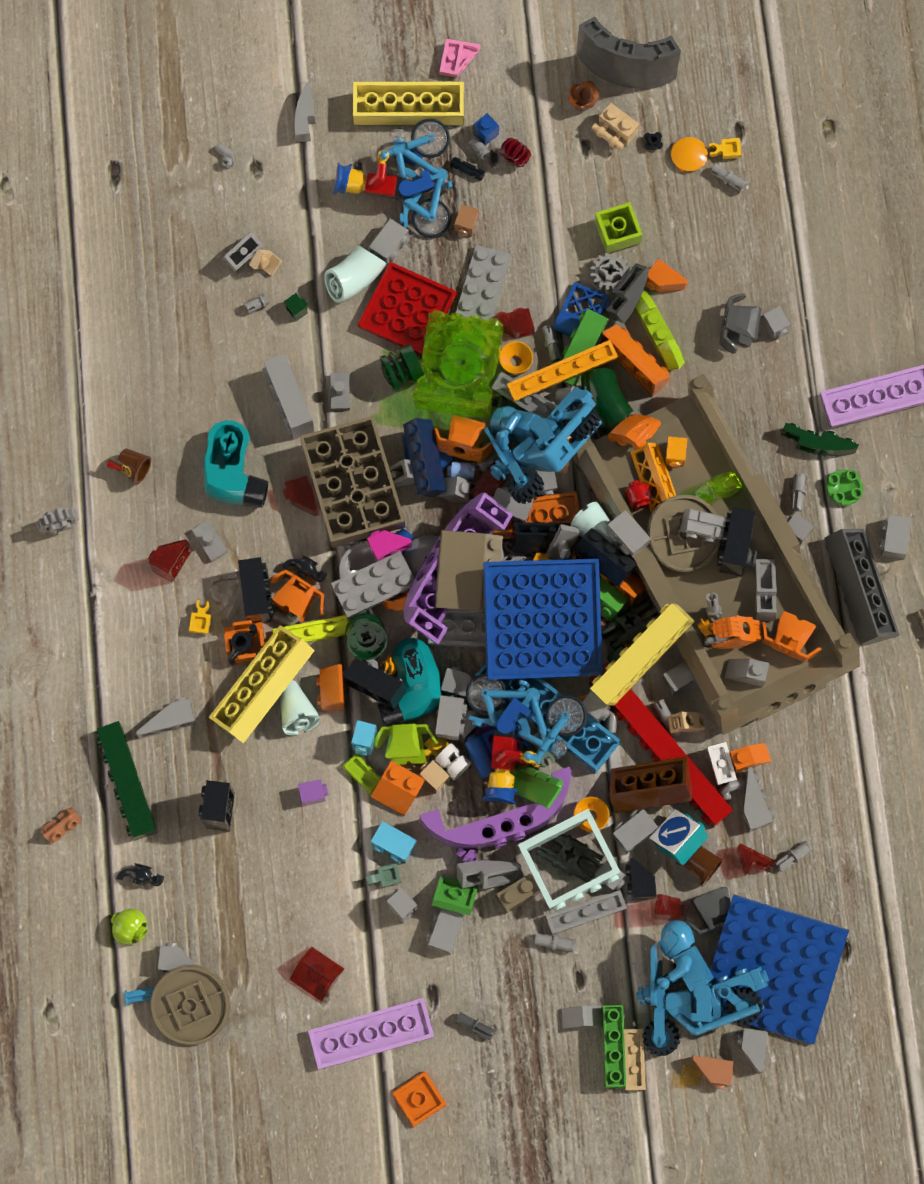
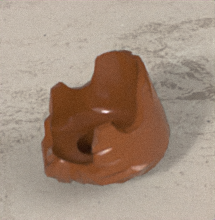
(583, 95)

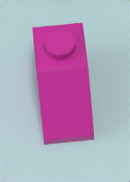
(386, 543)

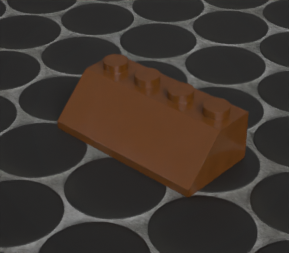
(650, 785)

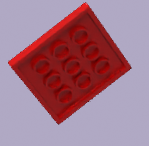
(402, 307)

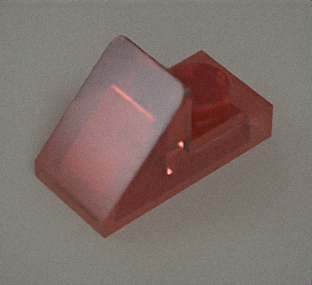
(748, 856)

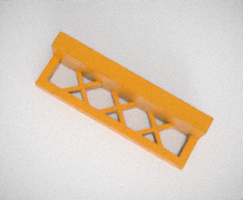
(659, 474)

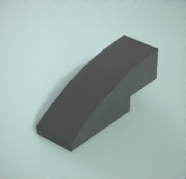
(628, 293)

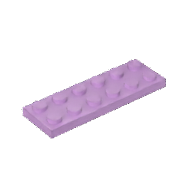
(874, 397)
(371, 1033)

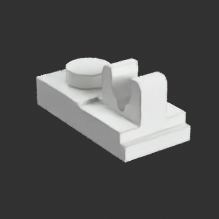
(721, 763)

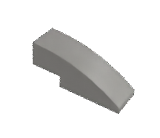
(304, 115)
(765, 590)
(487, 873)

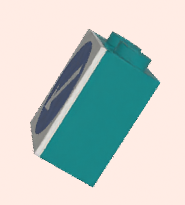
(679, 836)

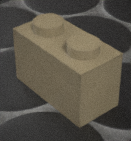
(518, 893)

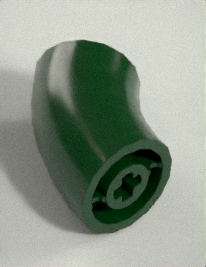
(609, 400)

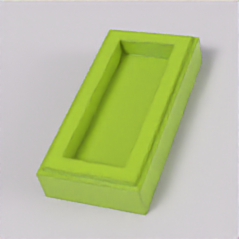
(362, 773)

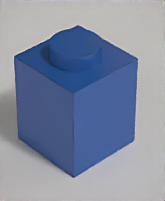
(486, 129)

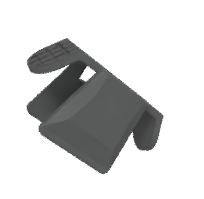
(742, 323)
(711, 908)

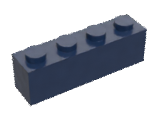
(424, 457)

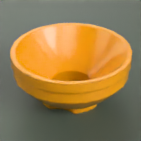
(519, 350)
(596, 805)

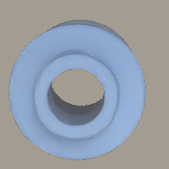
(462, 470)

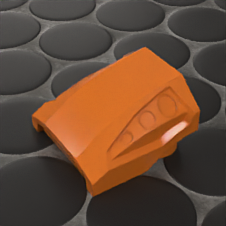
(634, 430)

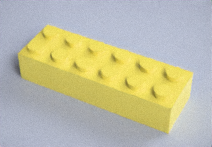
(407, 102)
(641, 654)
(261, 684)

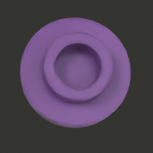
(467, 856)

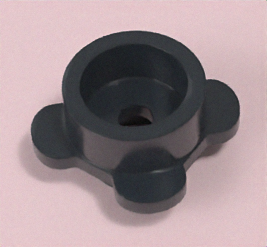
(653, 145)

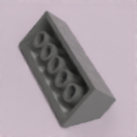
(861, 586)

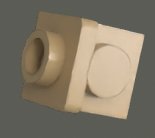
(265, 261)

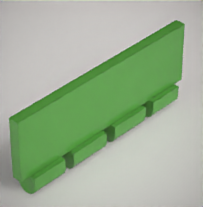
(536, 785)

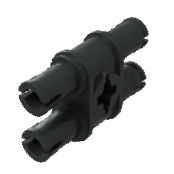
(629, 623)
(572, 865)

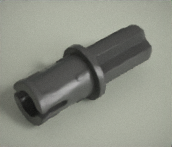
(475, 1026)

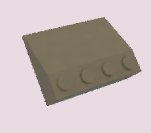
(461, 569)

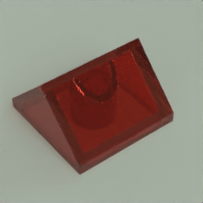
(316, 973)

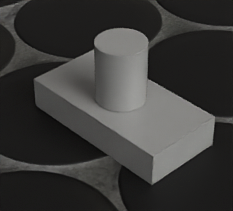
(340, 391)
(209, 541)
(562, 542)

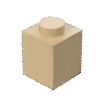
(434, 775)

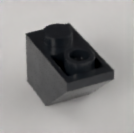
(642, 882)

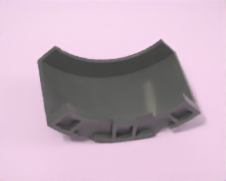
(624, 60)

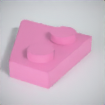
(457, 57)

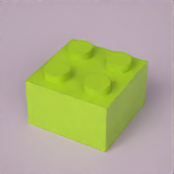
(618, 227)

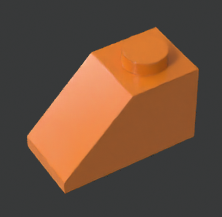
(664, 278)
(749, 757)

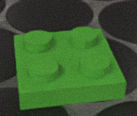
(452, 897)

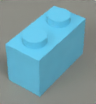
(364, 738)
(393, 842)

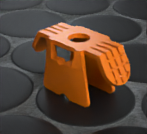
(464, 437)
(295, 595)
(732, 627)
(791, 637)

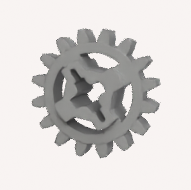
(601, 271)
(57, 520)

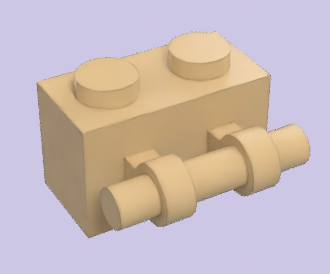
(618, 125)

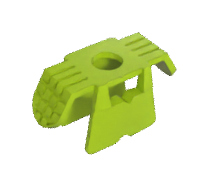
(404, 742)

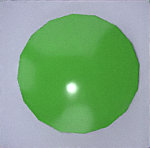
(844, 487)

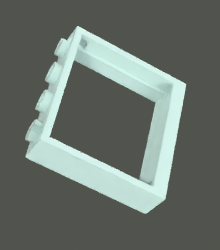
(555, 831)

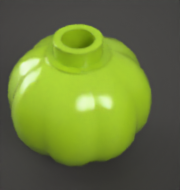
(129, 926)

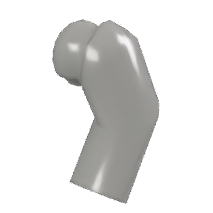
(228, 155)

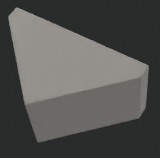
(582, 1017)

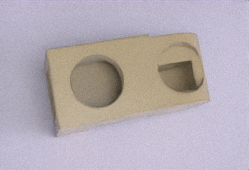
(686, 722)

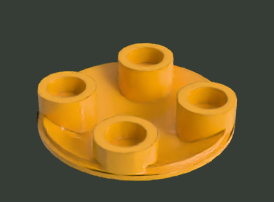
(689, 154)

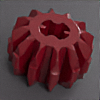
(515, 152)

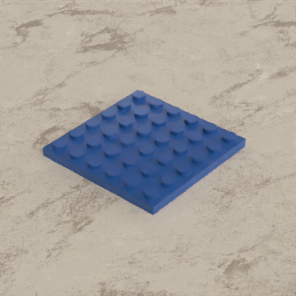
(542, 618)
(794, 952)

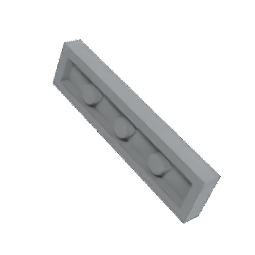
(586, 912)

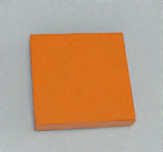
(419, 1099)

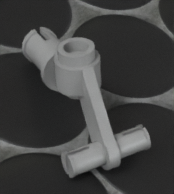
(713, 613)

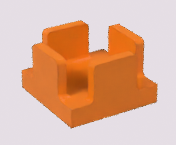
(258, 640)

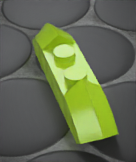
(658, 332)

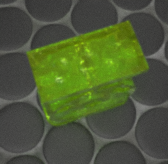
(447, 329)

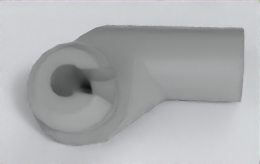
(288, 619)
(611, 722)
(731, 786)

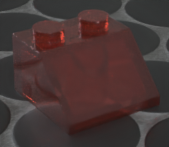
(169, 559)

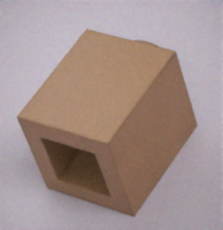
(466, 220)

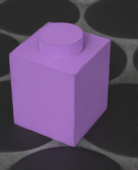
(312, 792)

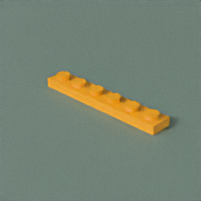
(562, 371)

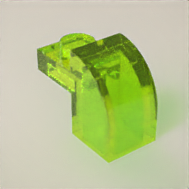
(719, 487)

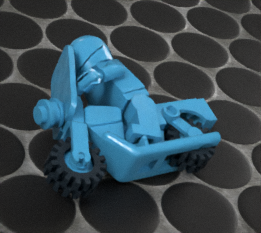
(543, 441)
(703, 1002)

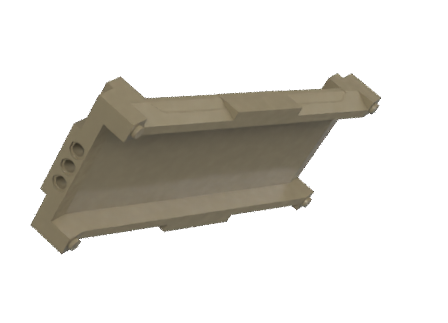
(710, 452)

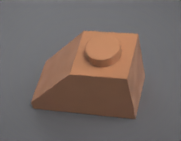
(715, 1070)

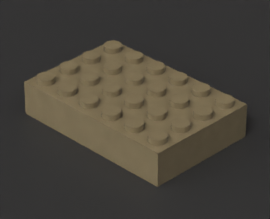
(352, 481)

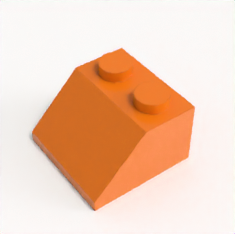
(331, 688)
(397, 788)

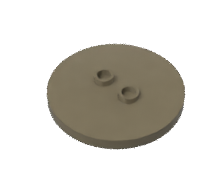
(669, 544)
(190, 1004)

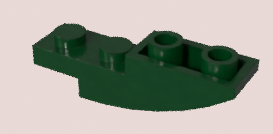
(827, 445)

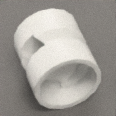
(454, 768)

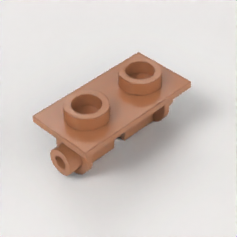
(68, 820)

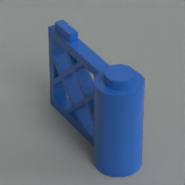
(568, 321)
(481, 751)

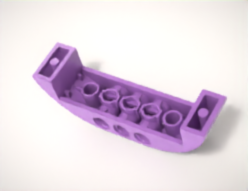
(477, 516)
(471, 835)

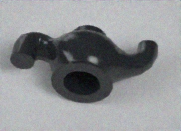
(305, 567)
(241, 643)
(141, 874)

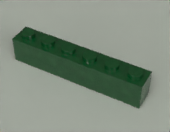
(127, 781)

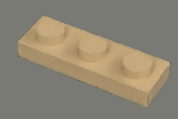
(634, 1060)

